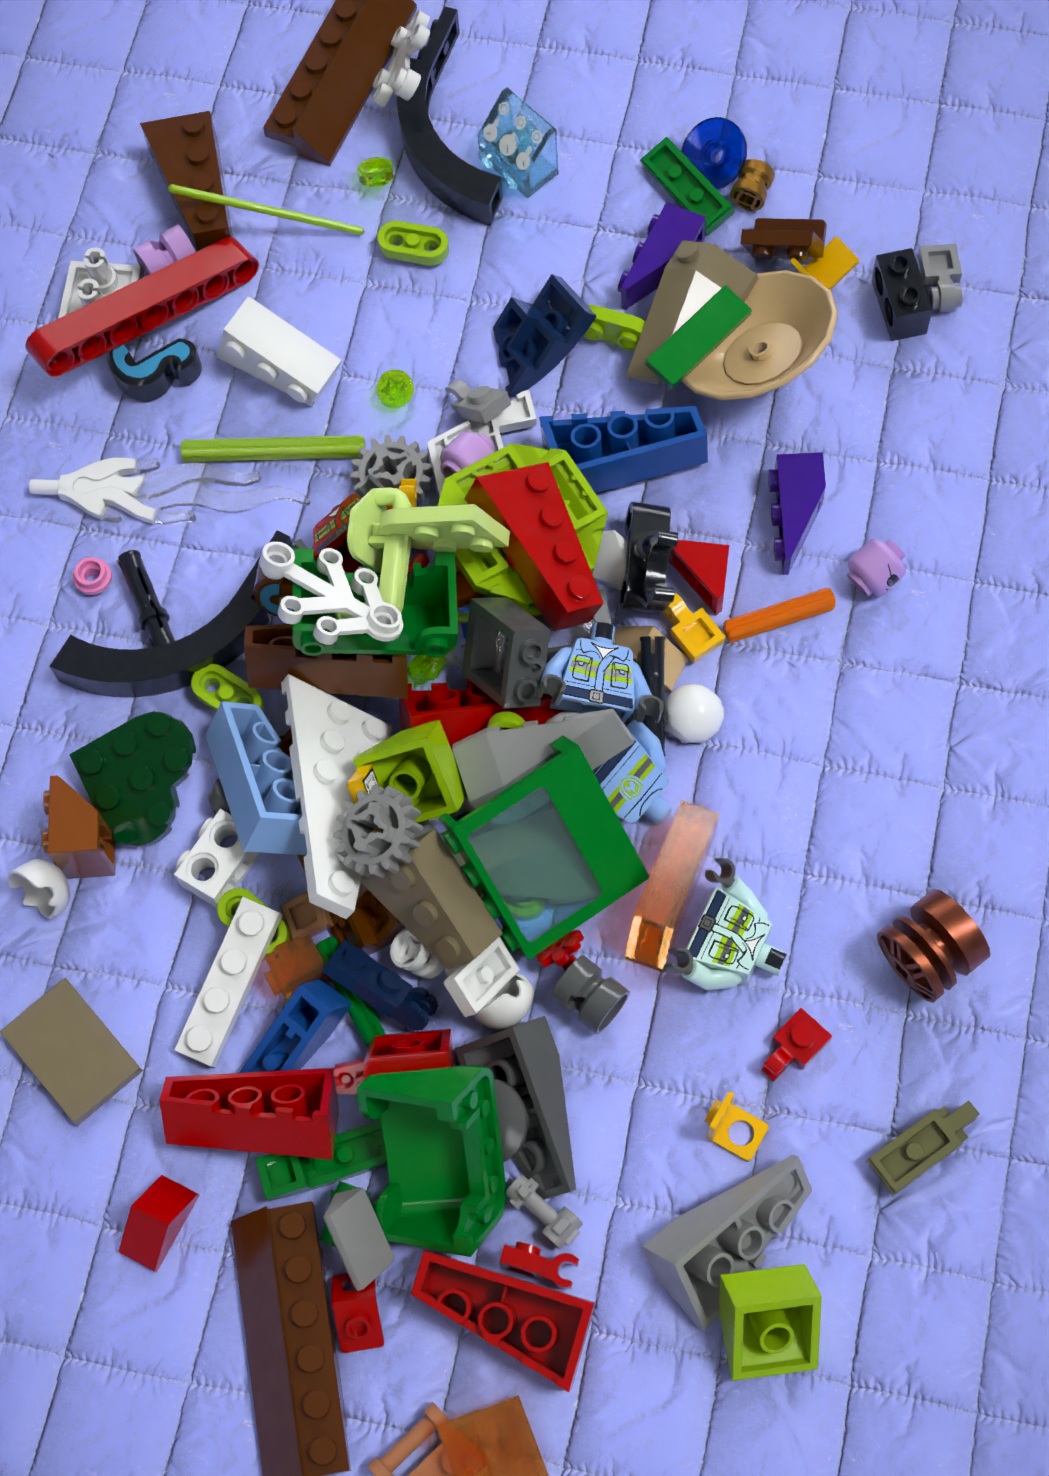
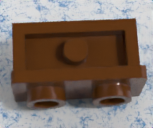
(785, 238)

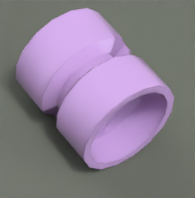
(171, 247)

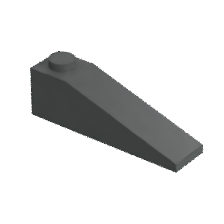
(531, 1064)

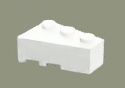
(277, 353)

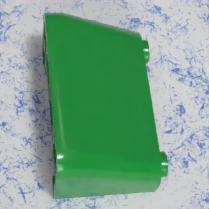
(427, 613)
(439, 1156)

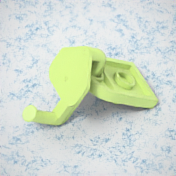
(385, 537)

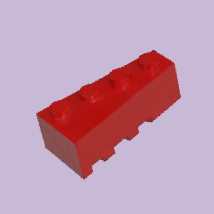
(540, 542)
(462, 711)
(253, 1112)
(520, 1317)

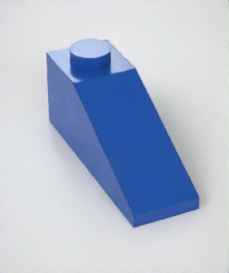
(299, 1028)

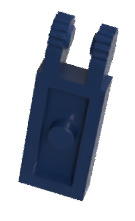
(381, 987)

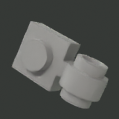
(941, 268)

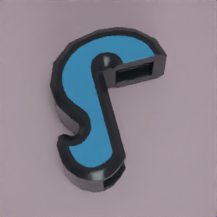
(155, 373)

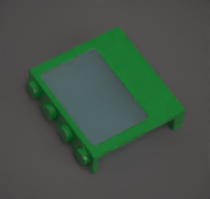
(546, 852)

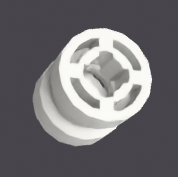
(413, 956)

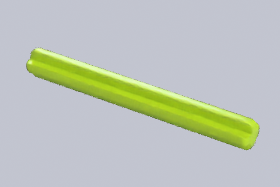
(272, 448)

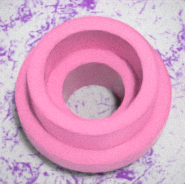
(88, 567)

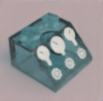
(518, 144)

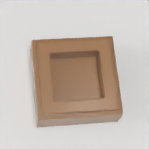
(304, 917)

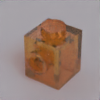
(293, 965)

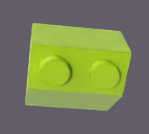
(419, 766)
(770, 1321)

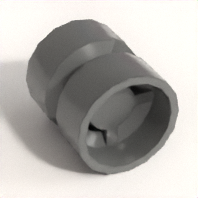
(591, 995)

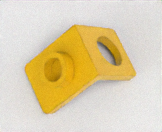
(833, 267)
(724, 1115)

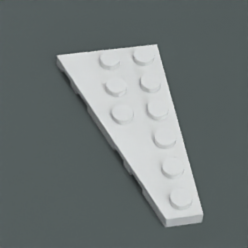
(322, 754)

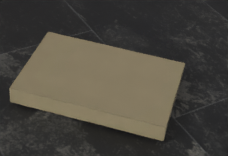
(71, 1051)

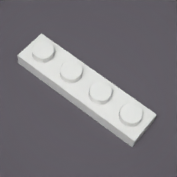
(228, 982)

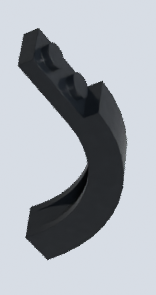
(446, 175)
(166, 666)

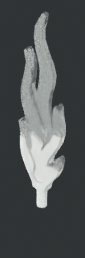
(147, 495)

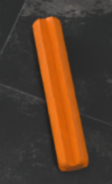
(779, 614)

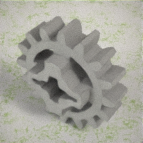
(393, 459)
(376, 852)

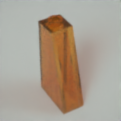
(671, 886)

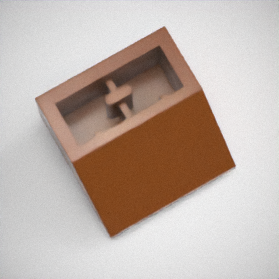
(76, 834)

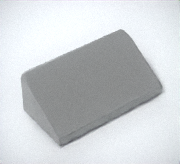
(358, 1236)

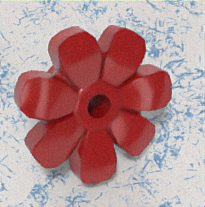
(561, 951)

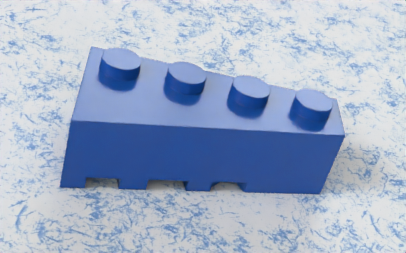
(627, 446)

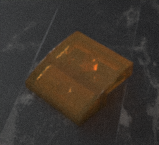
(492, 1442)

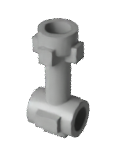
(560, 1226)

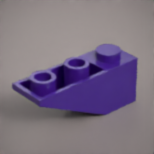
(650, 258)
(799, 497)

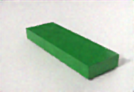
(686, 184)
(698, 337)

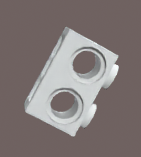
(229, 863)

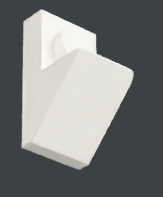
(481, 978)

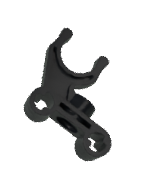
(646, 574)

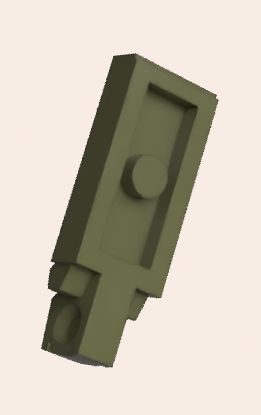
(921, 1147)

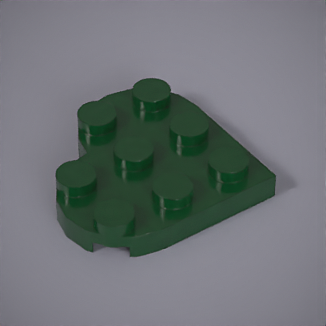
(135, 775)

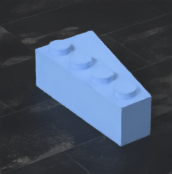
(256, 780)

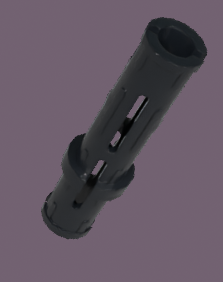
(152, 616)
(653, 671)

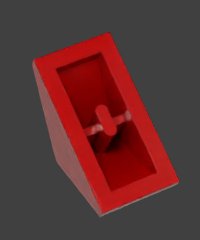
(703, 568)
(156, 1221)

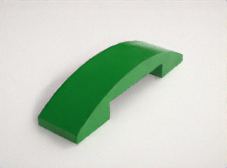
(353, 1155)

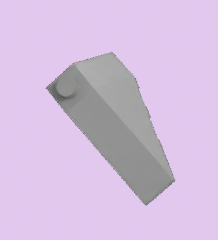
(499, 758)
(725, 1237)

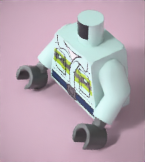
(728, 937)

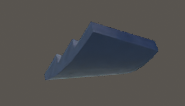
(540, 334)

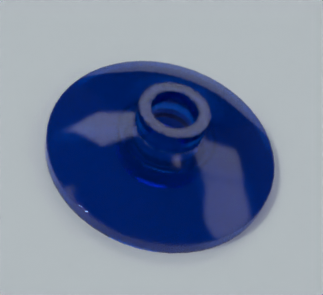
(707, 141)

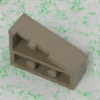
(437, 903)

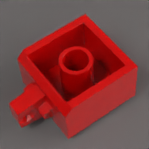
(396, 1054)

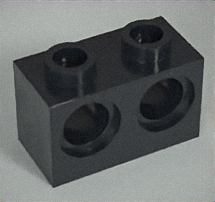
(901, 294)

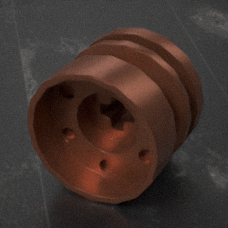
(933, 945)

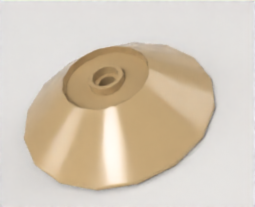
(779, 341)

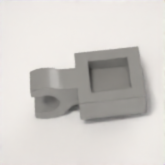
(478, 404)

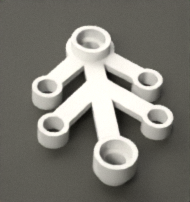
(399, 74)
(375, 617)

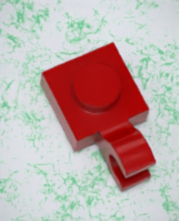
(797, 1042)
(527, 1261)

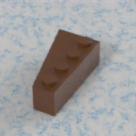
(190, 157)
(273, 656)

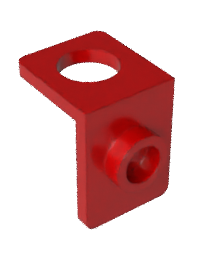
(356, 1316)

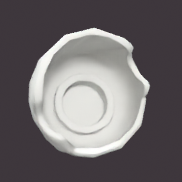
(693, 713)
(43, 886)
(508, 1004)

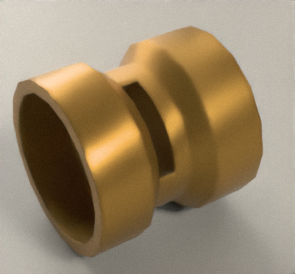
(751, 188)

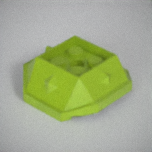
(489, 571)

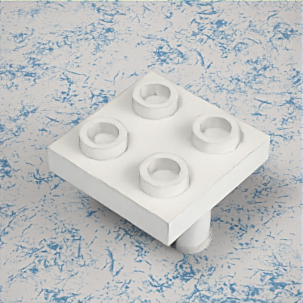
(95, 279)

